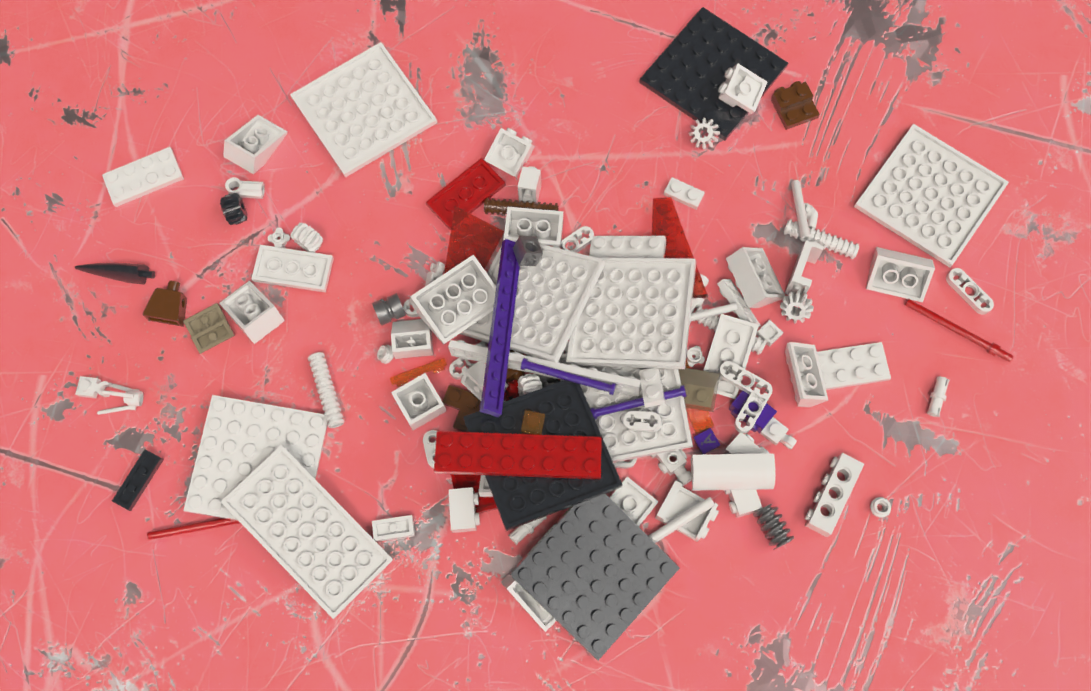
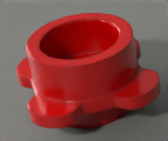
(512, 390)

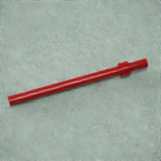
(993, 348)
(190, 528)

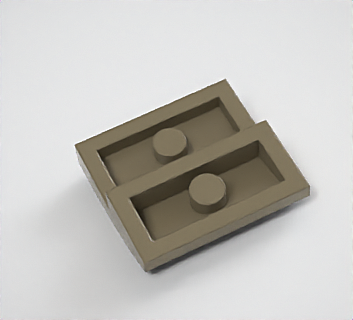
(208, 328)

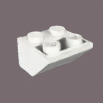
(411, 339)

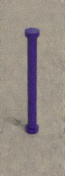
(568, 376)
(635, 403)

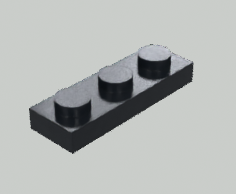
(137, 480)

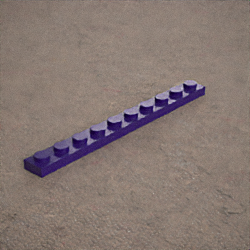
(500, 332)

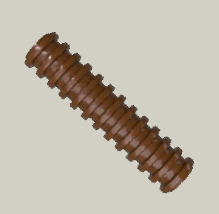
(498, 206)

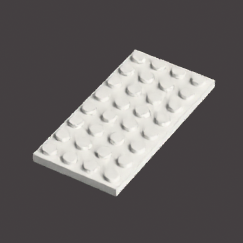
(307, 531)

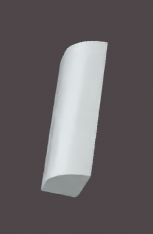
(733, 472)

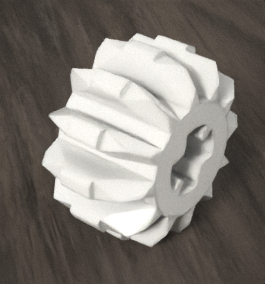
(710, 130)
(306, 237)
(794, 312)
(528, 384)

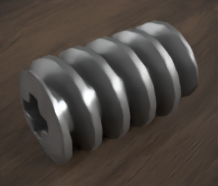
(772, 524)

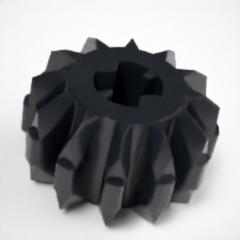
(233, 209)

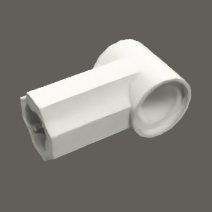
(246, 189)

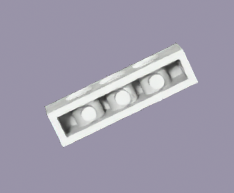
(851, 469)

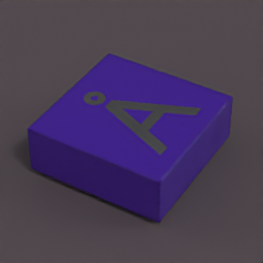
(706, 441)

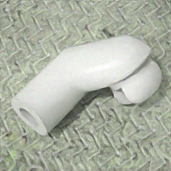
(812, 215)

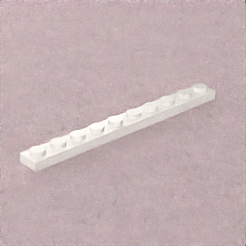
(479, 353)

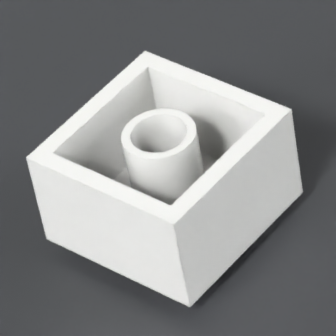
(419, 401)

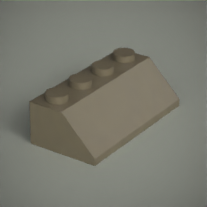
(700, 388)

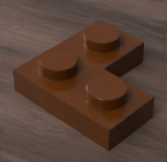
(463, 401)

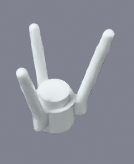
(132, 398)

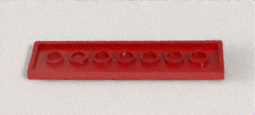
(518, 455)

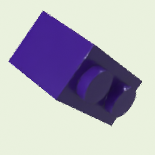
(764, 417)

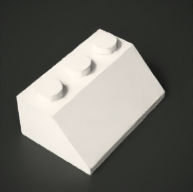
(543, 224)
(900, 274)
(755, 277)
(805, 374)

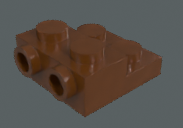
(795, 104)

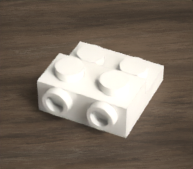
(742, 88)
(509, 151)

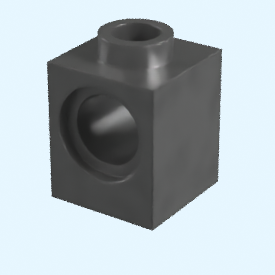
(527, 251)

